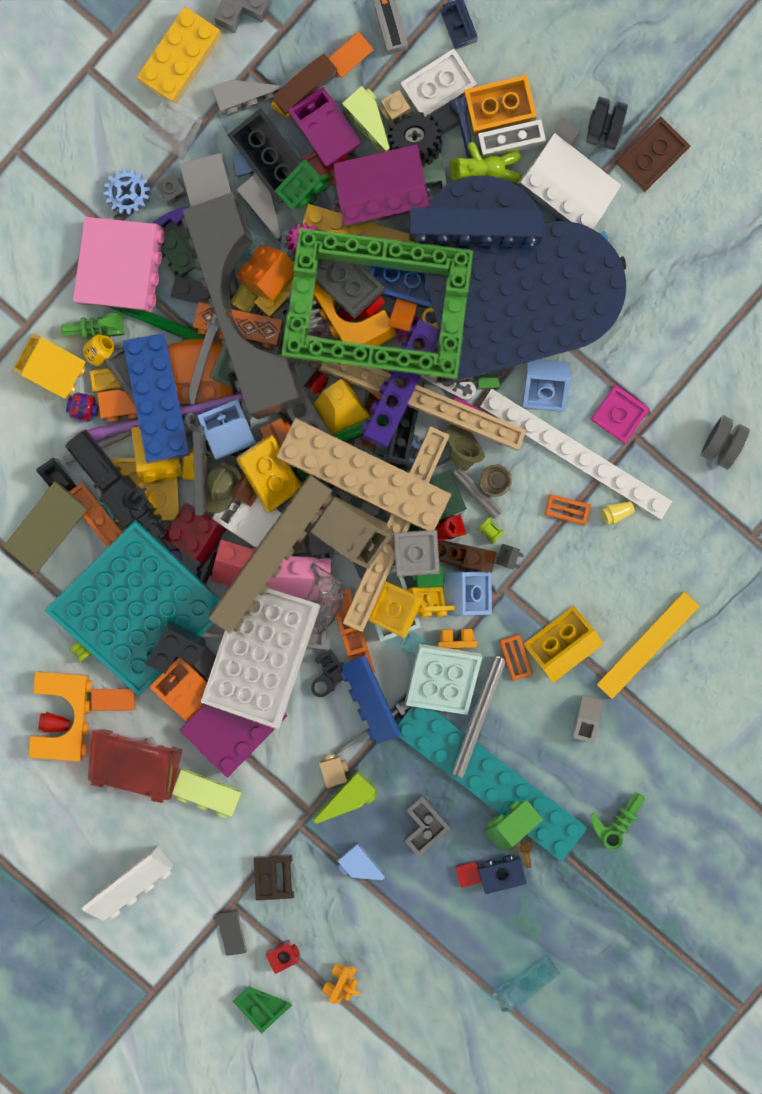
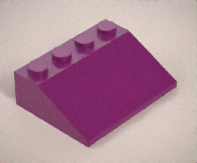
(381, 186)
(224, 736)

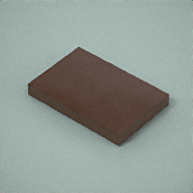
(652, 154)

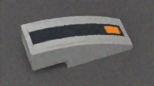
(390, 26)

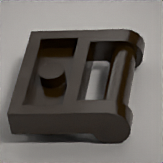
(267, 880)

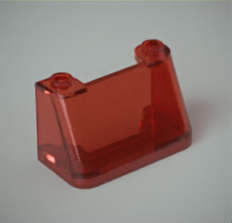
(133, 765)

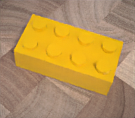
(179, 56)

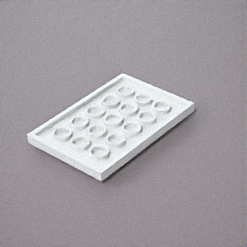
(262, 659)

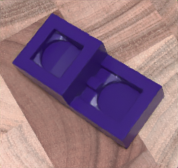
(174, 216)

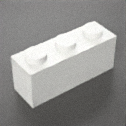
(511, 139)

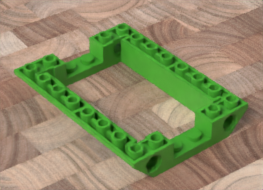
(386, 254)

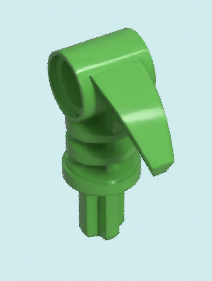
(111, 324)
(623, 821)

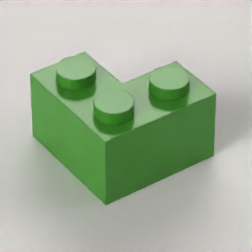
(509, 829)

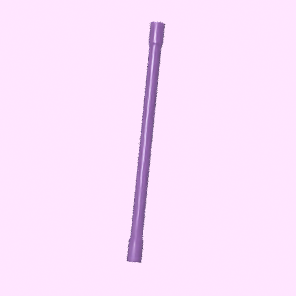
(105, 431)

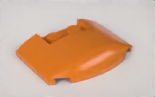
(183, 362)

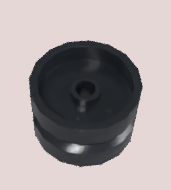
(606, 123)

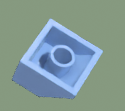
(546, 385)
(468, 593)

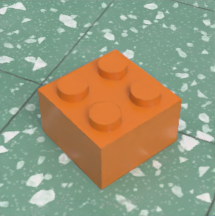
(266, 272)

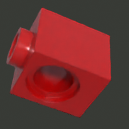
(276, 963)

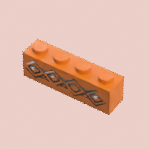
(253, 327)

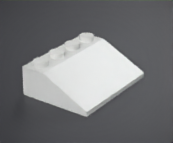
(569, 183)
(128, 885)

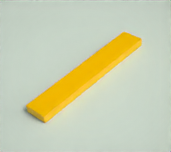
(648, 645)

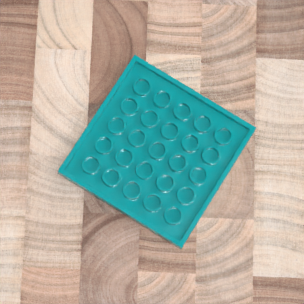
(127, 599)

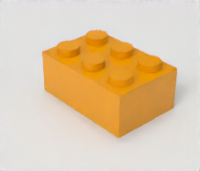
(500, 105)

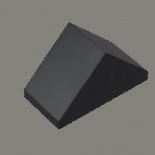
(54, 471)

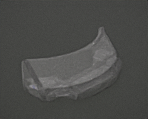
(328, 593)

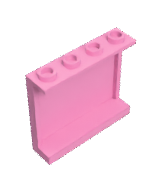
(118, 264)

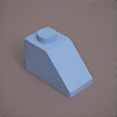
(359, 864)

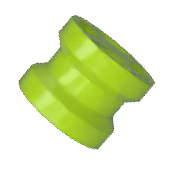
(80, 651)

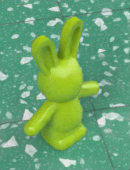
(488, 166)

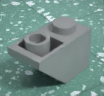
(587, 719)

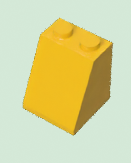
(49, 366)

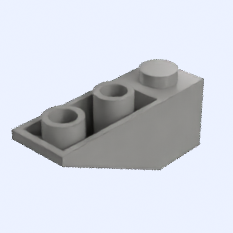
(239, 94)

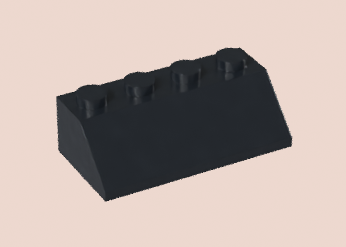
(265, 150)

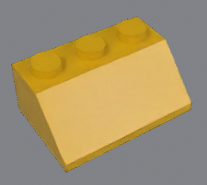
(563, 644)

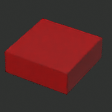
(468, 874)

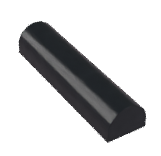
(401, 441)

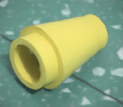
(616, 512)

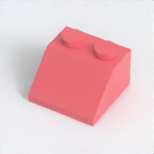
(229, 561)

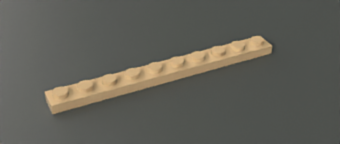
(434, 405)
(377, 573)

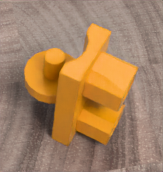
(467, 639)
(345, 986)

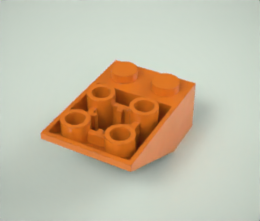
(181, 688)

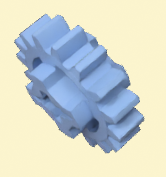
(122, 198)

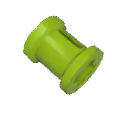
(490, 530)

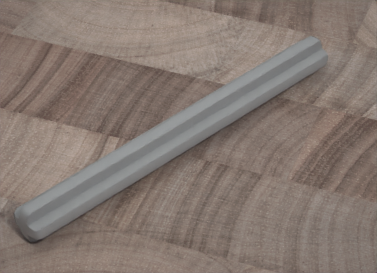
(478, 716)

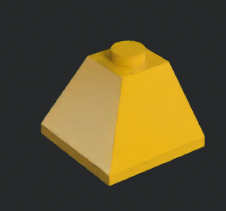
(340, 407)

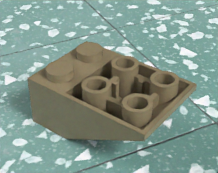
(352, 532)

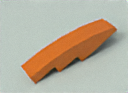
(352, 638)

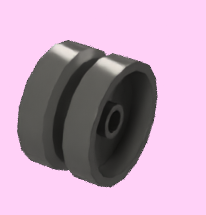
(725, 442)

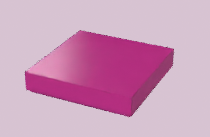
(620, 414)

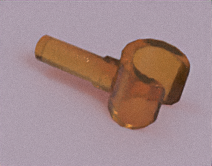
(526, 848)

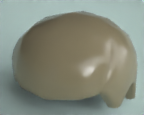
(496, 480)

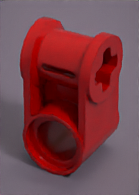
(450, 528)

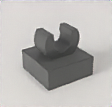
(508, 556)

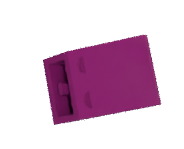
(324, 127)

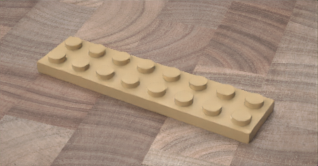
(363, 475)

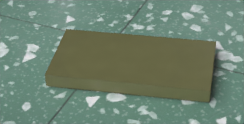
(45, 527)

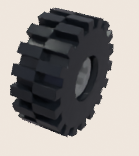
(427, 132)

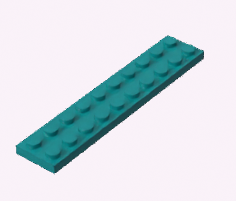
(490, 778)

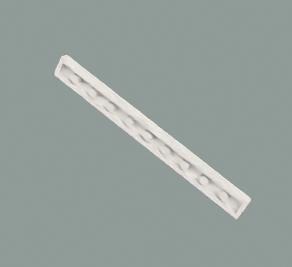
(577, 454)

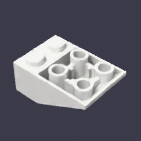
(247, 522)

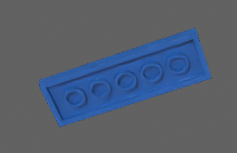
(155, 398)

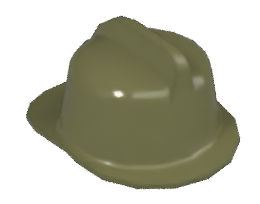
(463, 447)
(220, 486)

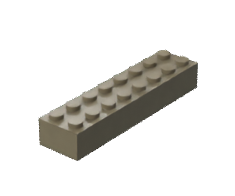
(269, 554)

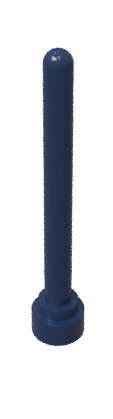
(459, 106)

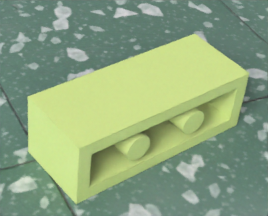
(206, 793)

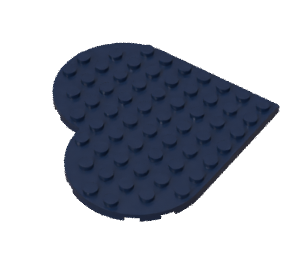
(528, 298)

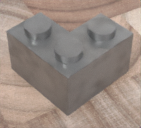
(231, 12)
(430, 825)

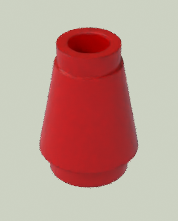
(53, 723)

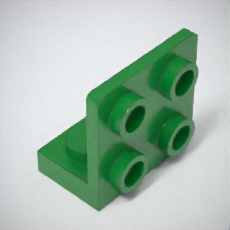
(303, 186)

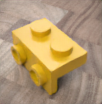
(432, 602)

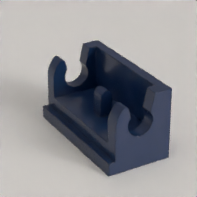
(458, 24)

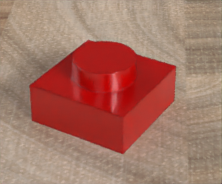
(316, 382)

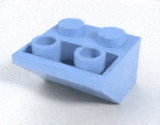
(226, 429)

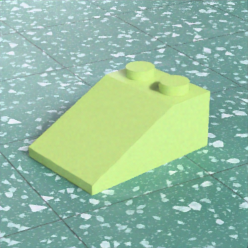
(364, 114)

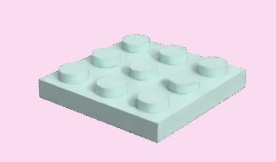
(443, 679)

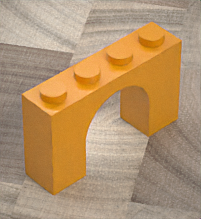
(369, 332)
(75, 690)

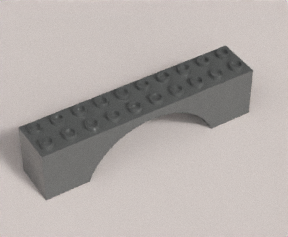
(220, 238)

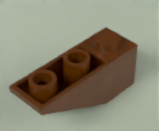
(466, 556)

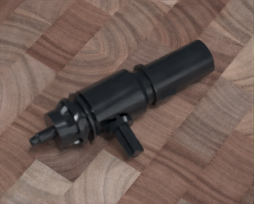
(118, 491)

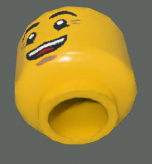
(98, 349)

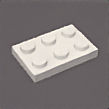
(438, 83)

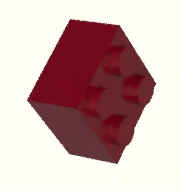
(194, 533)

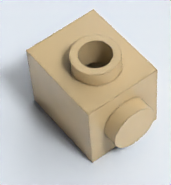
(394, 107)
(334, 770)

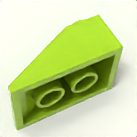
(349, 797)

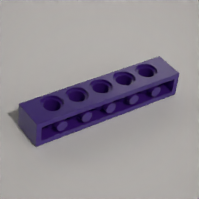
(381, 436)

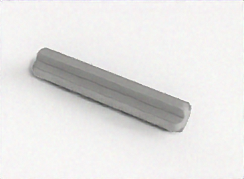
(477, 493)

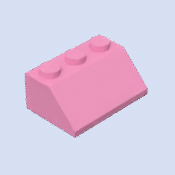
(297, 575)

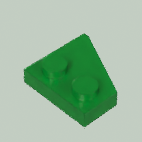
(261, 1007)

